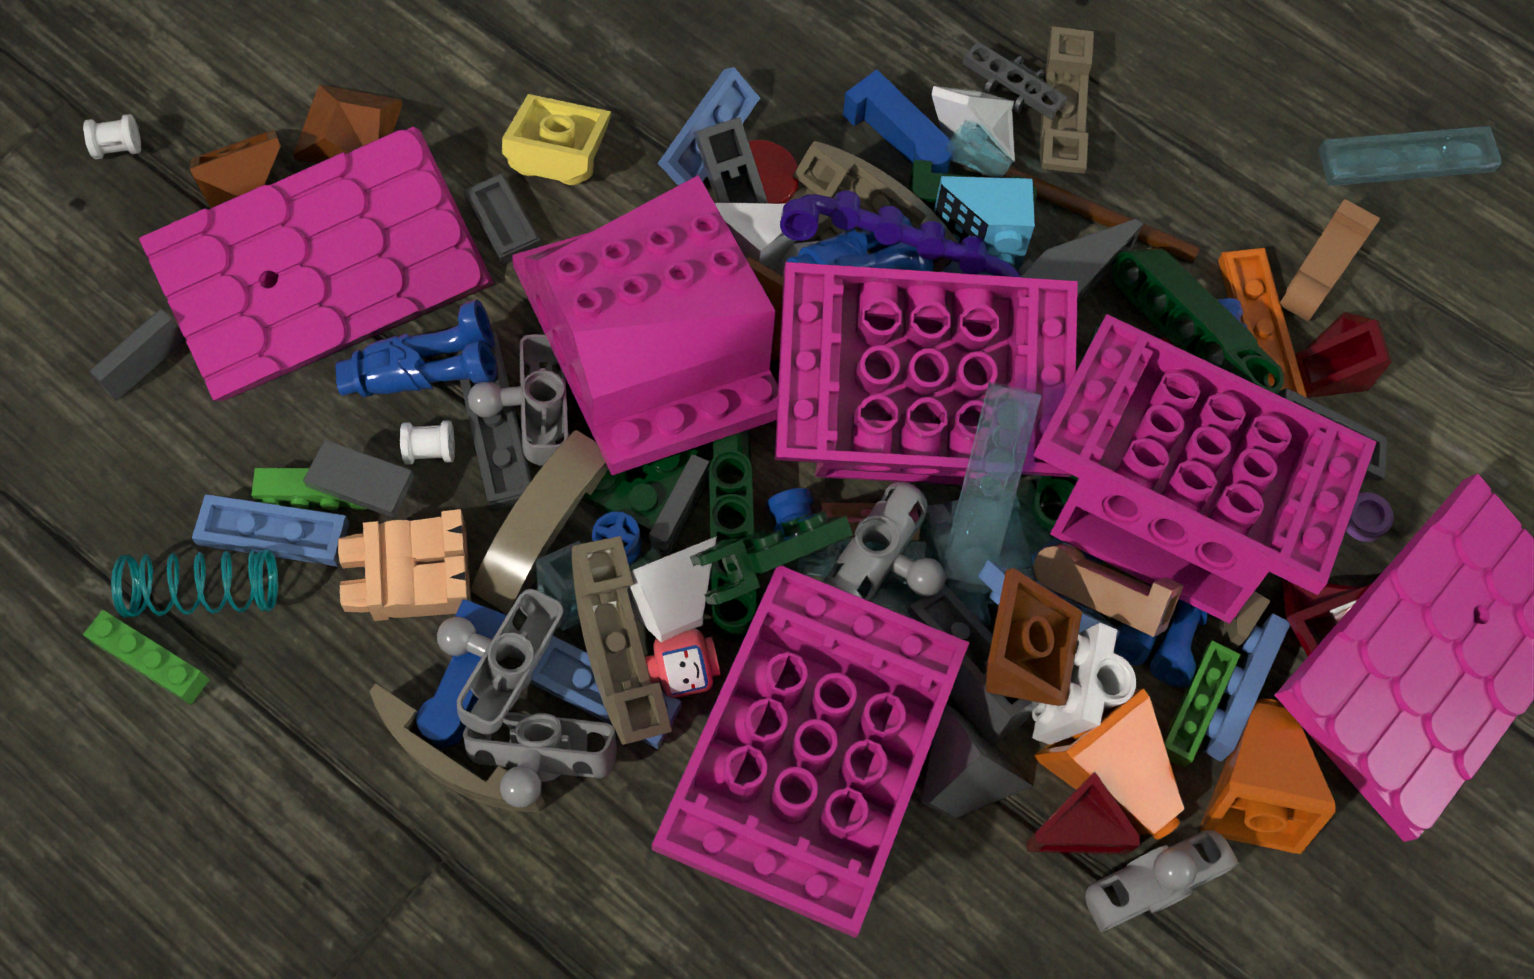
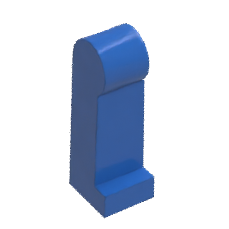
(897, 121)
(438, 716)

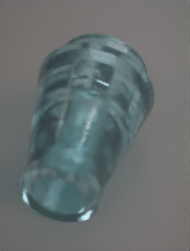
(976, 150)

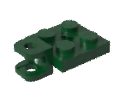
(642, 497)
(769, 550)

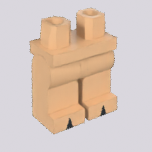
(408, 567)

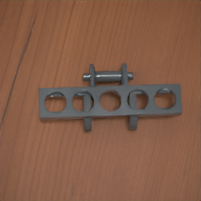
(1006, 71)

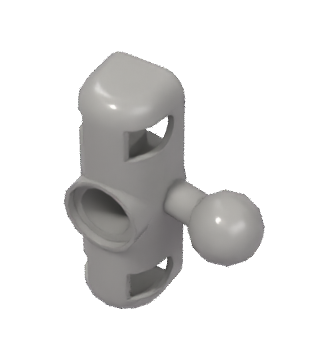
(540, 420)
(894, 529)
(490, 682)
(541, 751)
(1159, 878)

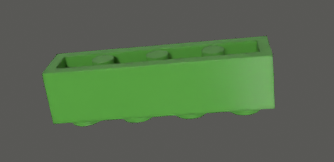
(288, 489)
(146, 657)
(1199, 703)

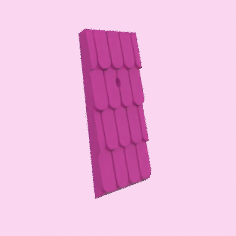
(315, 262)
(1427, 662)

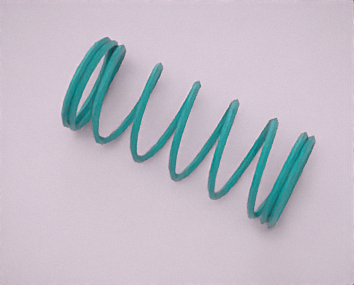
(255, 567)

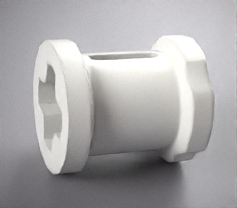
(112, 136)
(427, 442)

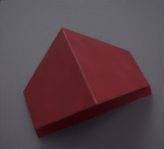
(1344, 357)
(1316, 615)
(1087, 824)

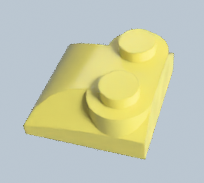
(555, 139)

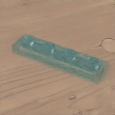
(1409, 155)
(990, 481)

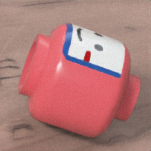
(683, 664)

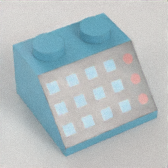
(990, 209)

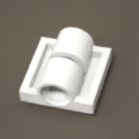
(1096, 684)

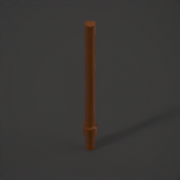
(1105, 216)

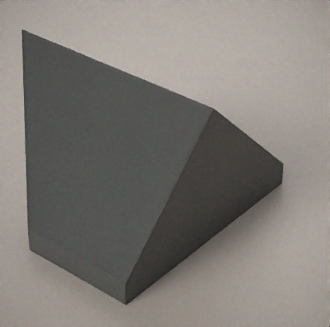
(967, 769)

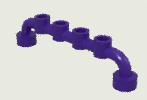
(801, 219)

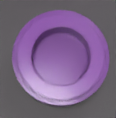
(1370, 517)

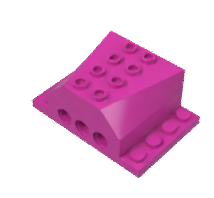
(657, 328)
(896, 363)
(1198, 473)
(812, 750)

